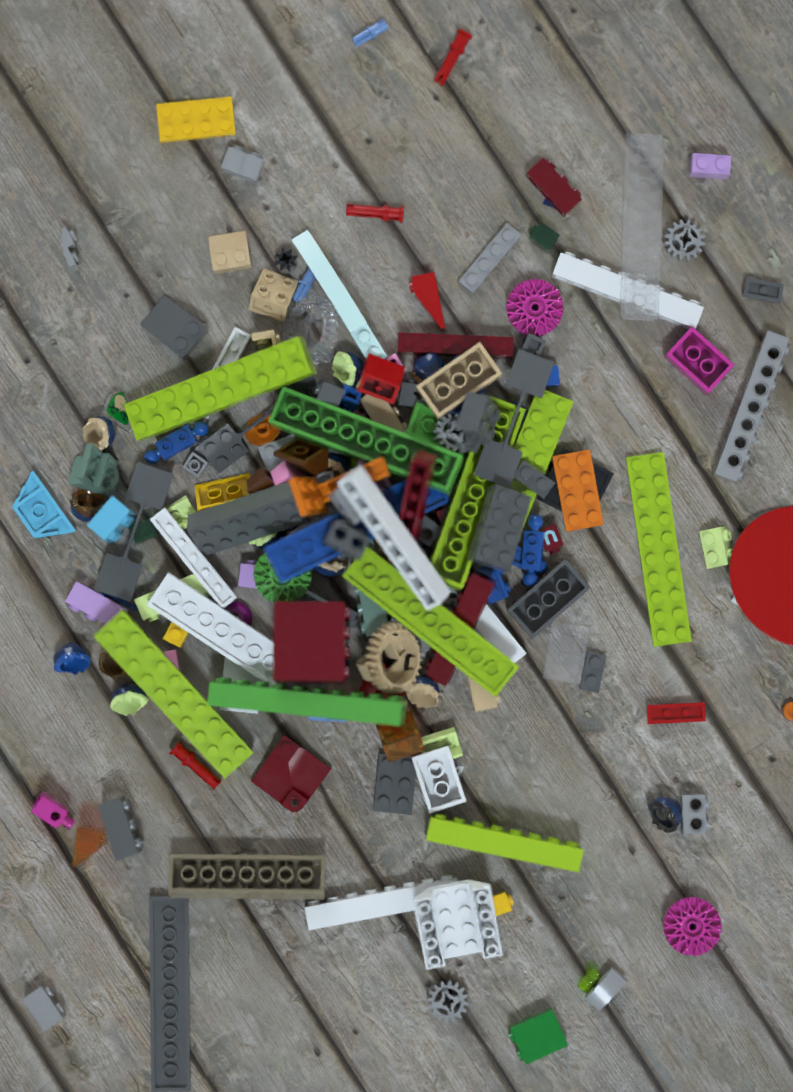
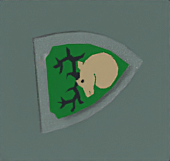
(114, 408)

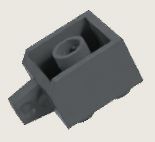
(478, 420)

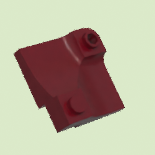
(291, 774)

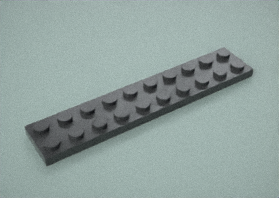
(169, 994)

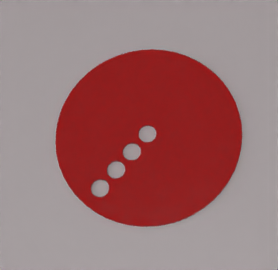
(764, 573)

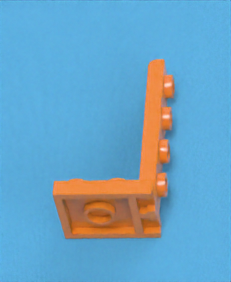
(312, 496)

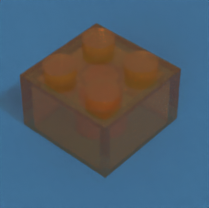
(400, 740)

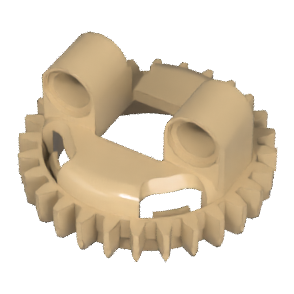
(396, 647)

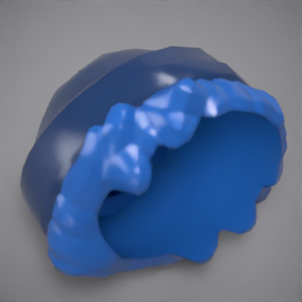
(71, 659)

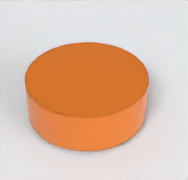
(788, 710)

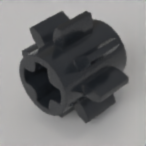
(282, 264)

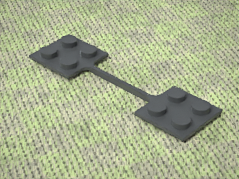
(529, 376)
(226, 446)
(119, 574)

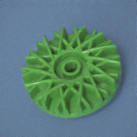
(270, 587)

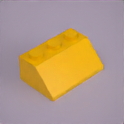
(220, 491)

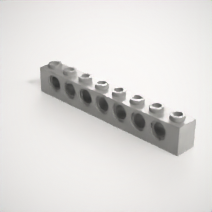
(780, 345)

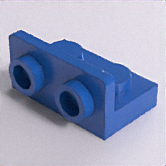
(501, 588)

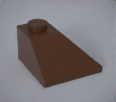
(304, 455)

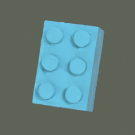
(112, 520)

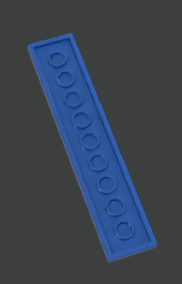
(305, 548)

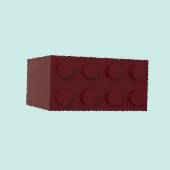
(311, 642)

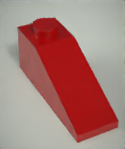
(426, 293)

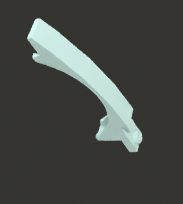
(338, 295)

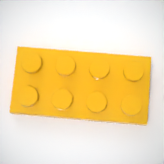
(196, 119)

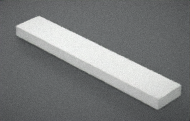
(231, 352)
(193, 558)

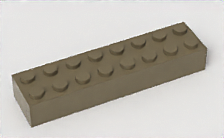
(247, 876)

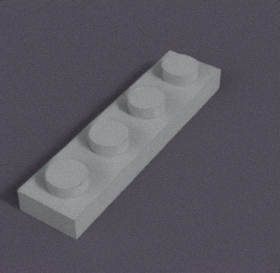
(489, 258)

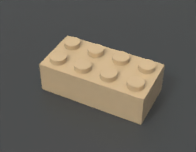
(465, 374)

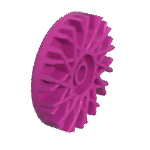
(534, 293)
(677, 923)

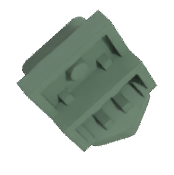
(95, 471)

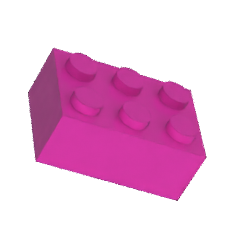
(699, 361)

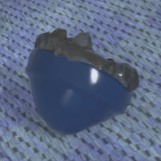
(665, 813)

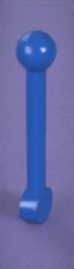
(133, 607)

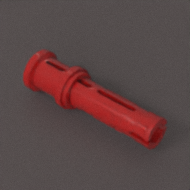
(456, 49)
(385, 213)
(188, 759)

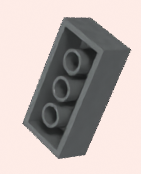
(499, 528)
(548, 599)

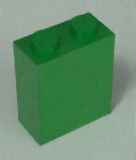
(537, 1036)

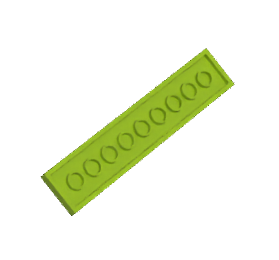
(658, 549)
(434, 626)

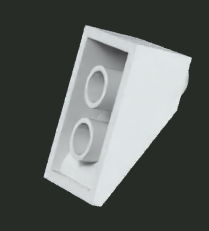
(438, 779)

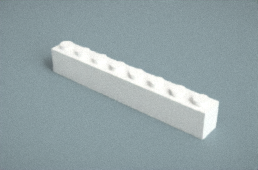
(608, 284)
(394, 537)
(369, 905)

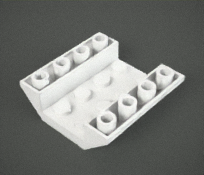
(456, 922)

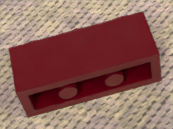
(554, 187)

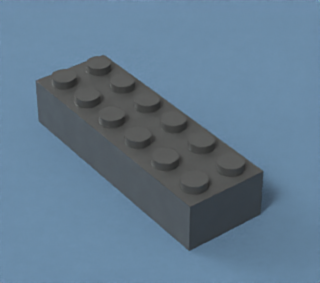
(245, 519)

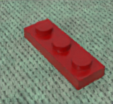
(676, 713)

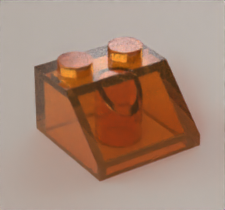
(87, 842)

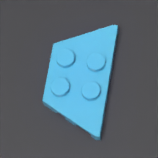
(40, 510)

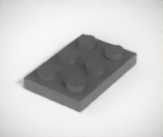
(395, 785)

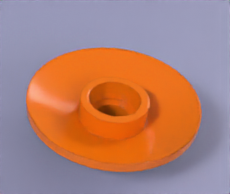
(262, 432)

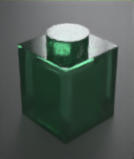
(543, 237)
(145, 532)

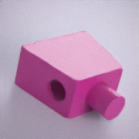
(46, 805)

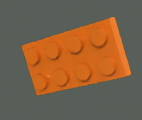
(577, 490)

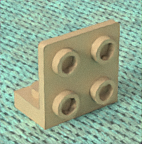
(272, 295)
(264, 338)

